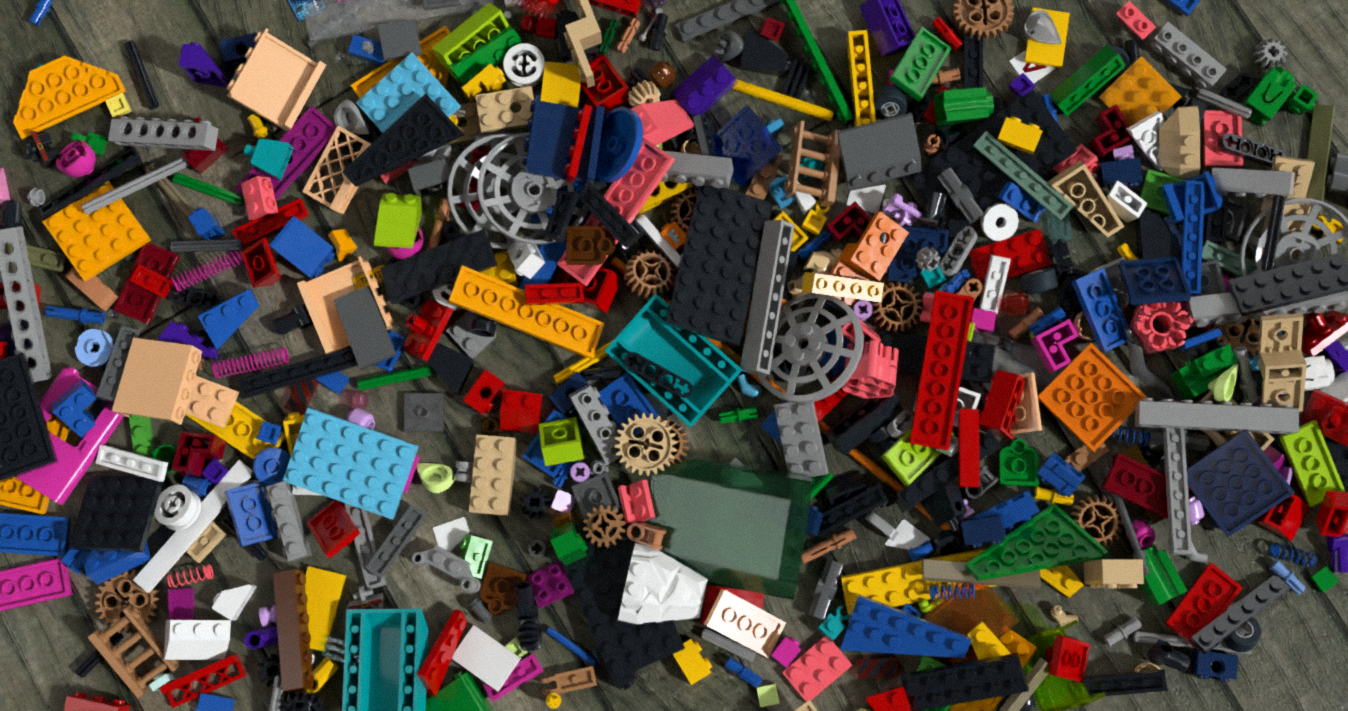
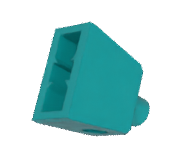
(270, 156)

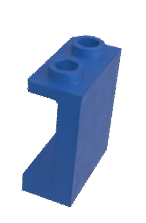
(1174, 197)

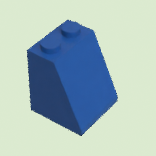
(303, 248)

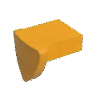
(343, 243)

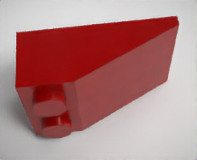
(606, 90)
(600, 290)
(712, 592)

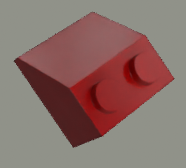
(261, 264)
(520, 411)

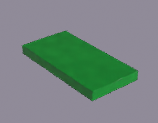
(920, 63)

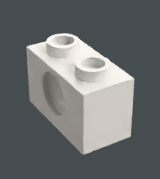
(525, 258)

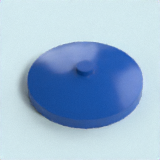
(618, 144)

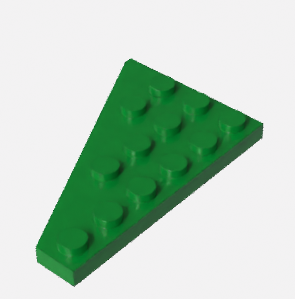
(1039, 544)

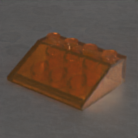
(965, 614)

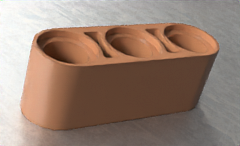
(94, 289)

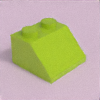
(560, 441)

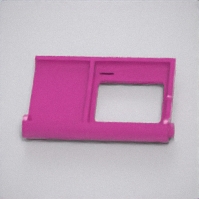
(61, 478)

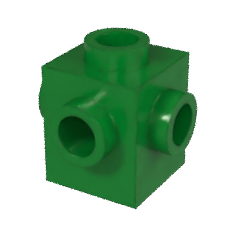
(1301, 100)

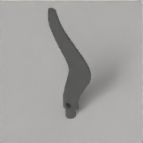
(1138, 365)

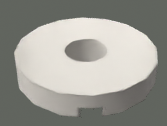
(1009, 224)

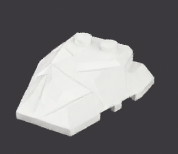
(660, 589)

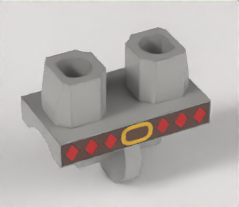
(373, 601)

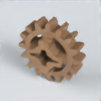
(613, 525)

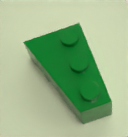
(568, 544)

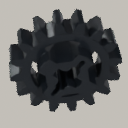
(302, 702)

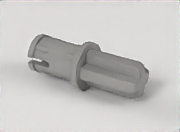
(1122, 631)

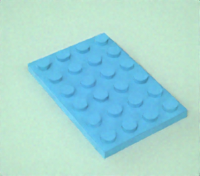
(350, 463)

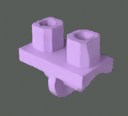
(903, 212)

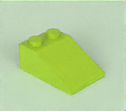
(398, 220)

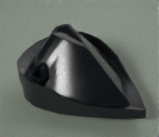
(949, 543)

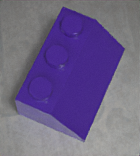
(887, 25)
(201, 66)
(705, 87)

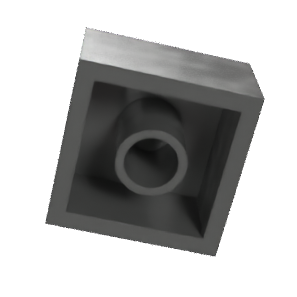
(430, 177)

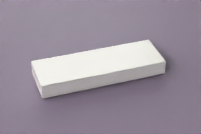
(994, 283)

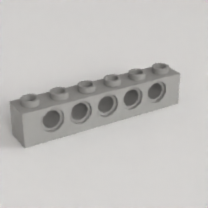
(163, 133)

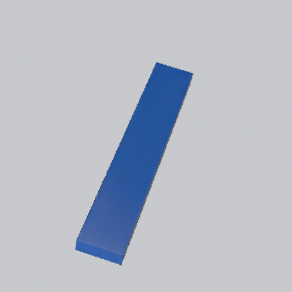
(1193, 234)

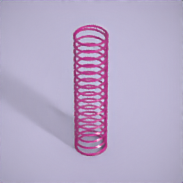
(204, 270)
(251, 361)

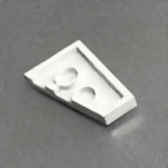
(1147, 136)

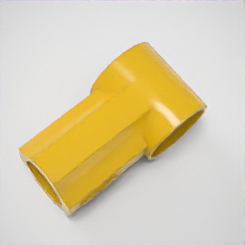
(323, 673)

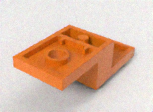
(869, 256)

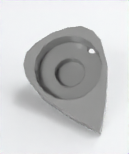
(1042, 28)
(349, 118)

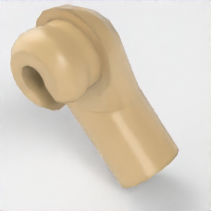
(1060, 616)

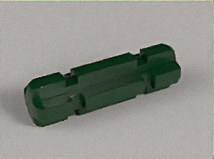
(608, 36)

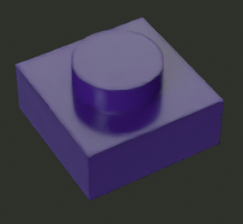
(1021, 85)
(215, 471)

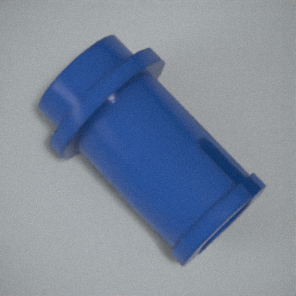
(920, 551)

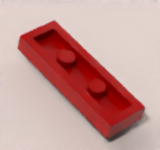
(554, 294)

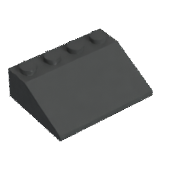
(879, 151)

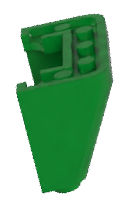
(459, 695)

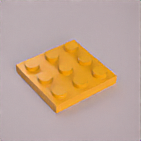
(1140, 92)

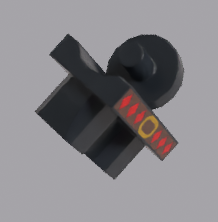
(39, 142)

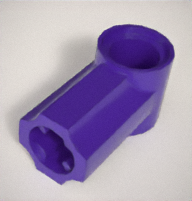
(1339, 552)
(266, 637)

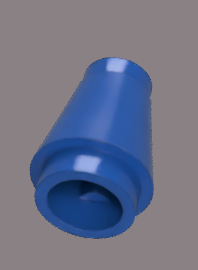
(198, 485)

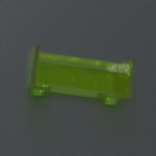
(1057, 692)

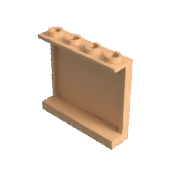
(275, 80)
(319, 298)
(157, 380)

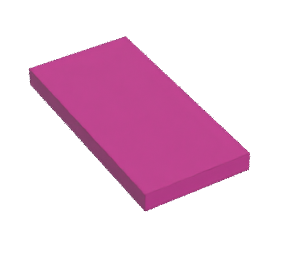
(34, 584)

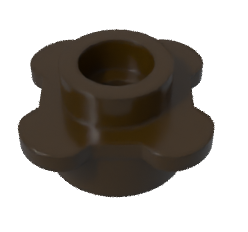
(485, 426)

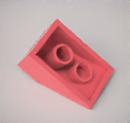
(663, 120)

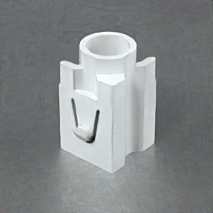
(1318, 373)

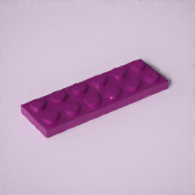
(308, 138)

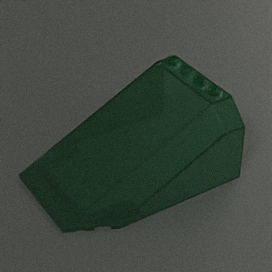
(734, 523)

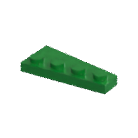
(491, 52)

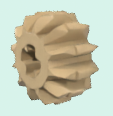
(643, 93)

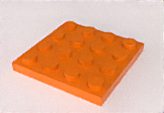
(1091, 397)

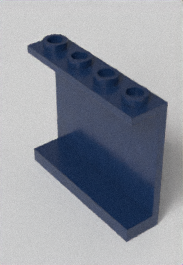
(551, 140)

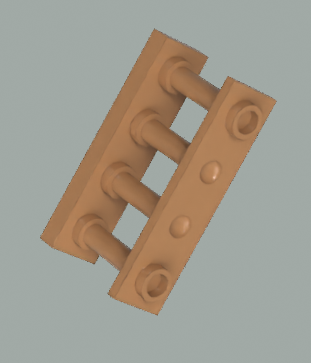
(830, 159)
(113, 654)

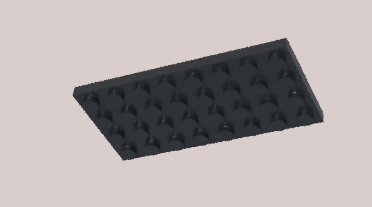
(983, 176)
(718, 264)
(599, 588)

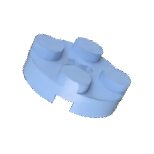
(86, 342)

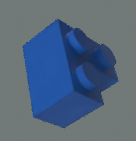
(71, 407)

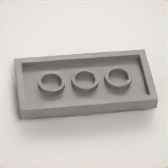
(801, 438)

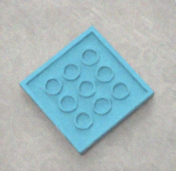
(401, 90)

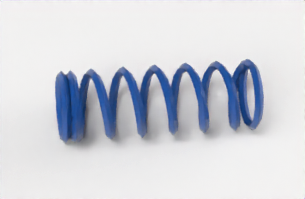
(1134, 435)
(1277, 550)
(933, 590)

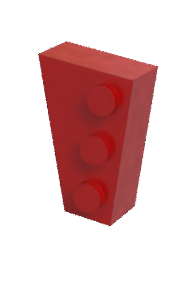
(889, 700)

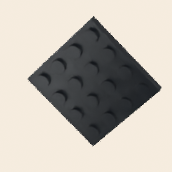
(115, 514)

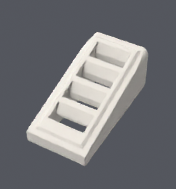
(804, 201)

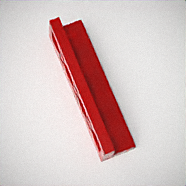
(198, 675)

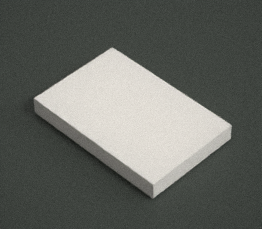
(486, 658)

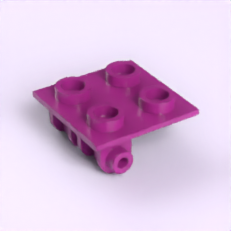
(550, 584)

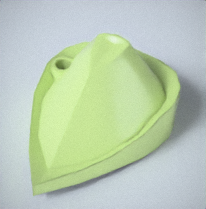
(1224, 384)
(435, 476)

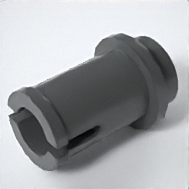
(479, 609)

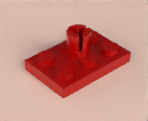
(426, 329)
(1323, 331)
(1330, 415)
(333, 528)
(1067, 658)

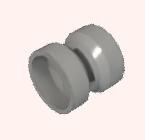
(466, 467)

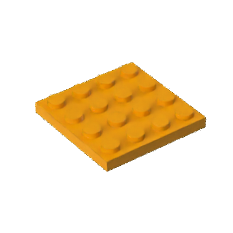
(96, 238)

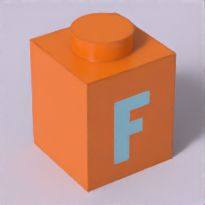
(673, 235)

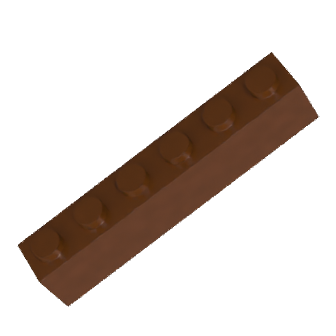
(293, 630)

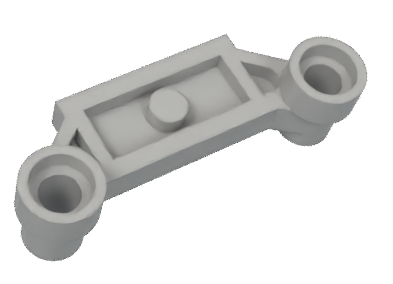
(450, 564)

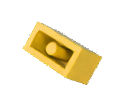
(1019, 135)
(692, 662)

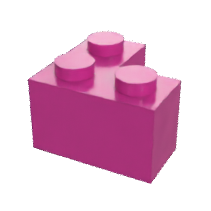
(1050, 345)

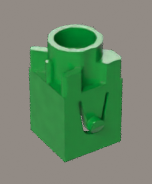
(1269, 94)
(962, 105)
(1189, 380)
(1163, 581)

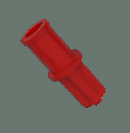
(947, 33)

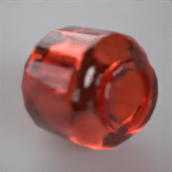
(1015, 303)

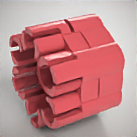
(1173, 323)
(875, 372)

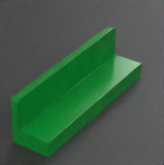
(1087, 80)

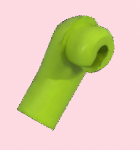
(926, 606)

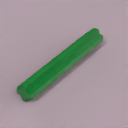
(208, 189)
(394, 377)

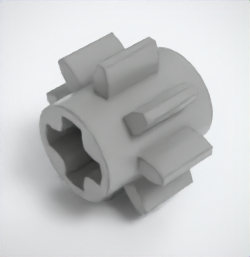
(927, 259)

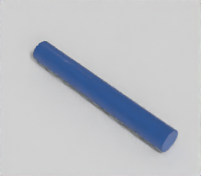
(571, 646)

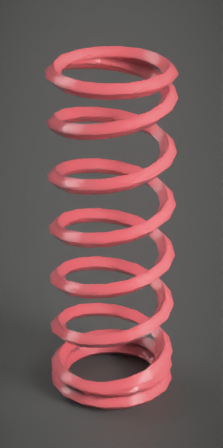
(208, 573)

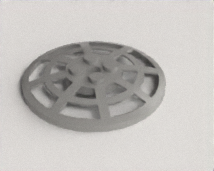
(488, 191)
(520, 192)
(1295, 240)
(815, 350)

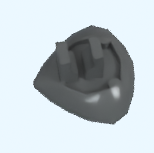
(729, 45)

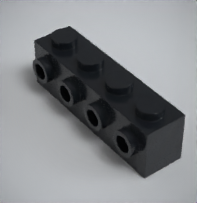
(863, 422)

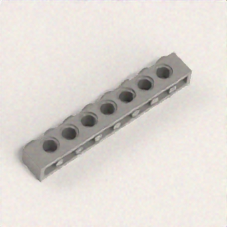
(27, 295)

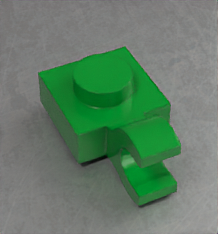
(95, 141)

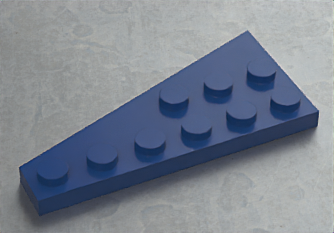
(890, 630)

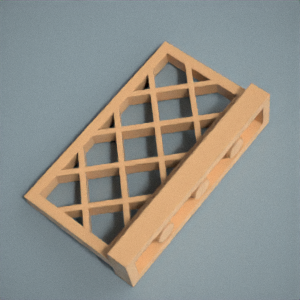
(346, 189)

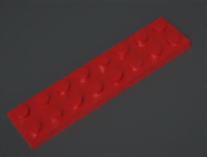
(941, 370)

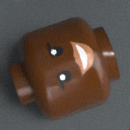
(662, 74)

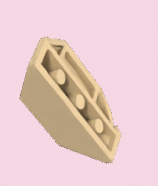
(1181, 143)

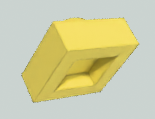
(118, 105)

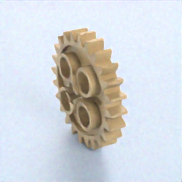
(642, 462)

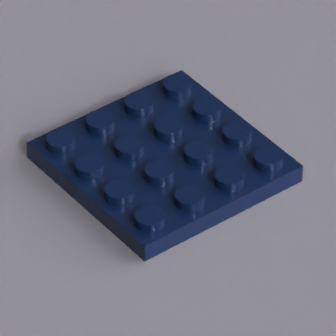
(1237, 482)

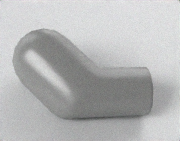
(1197, 556)

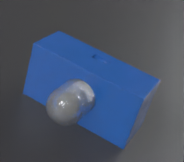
(366, 50)

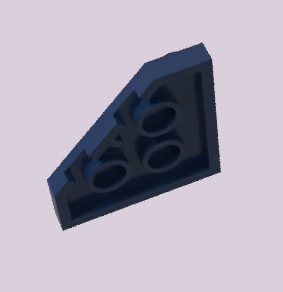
(903, 266)

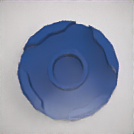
(271, 465)

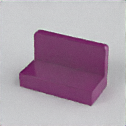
(181, 604)

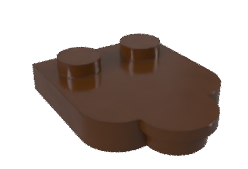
(588, 245)
(499, 587)

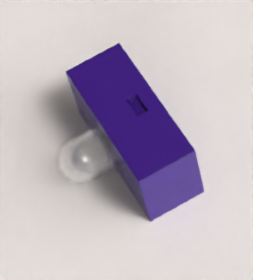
(1337, 354)

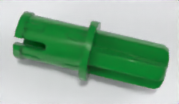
(738, 415)

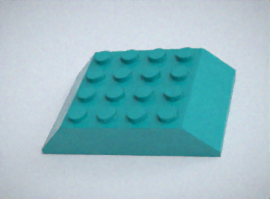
(681, 353)
(390, 652)

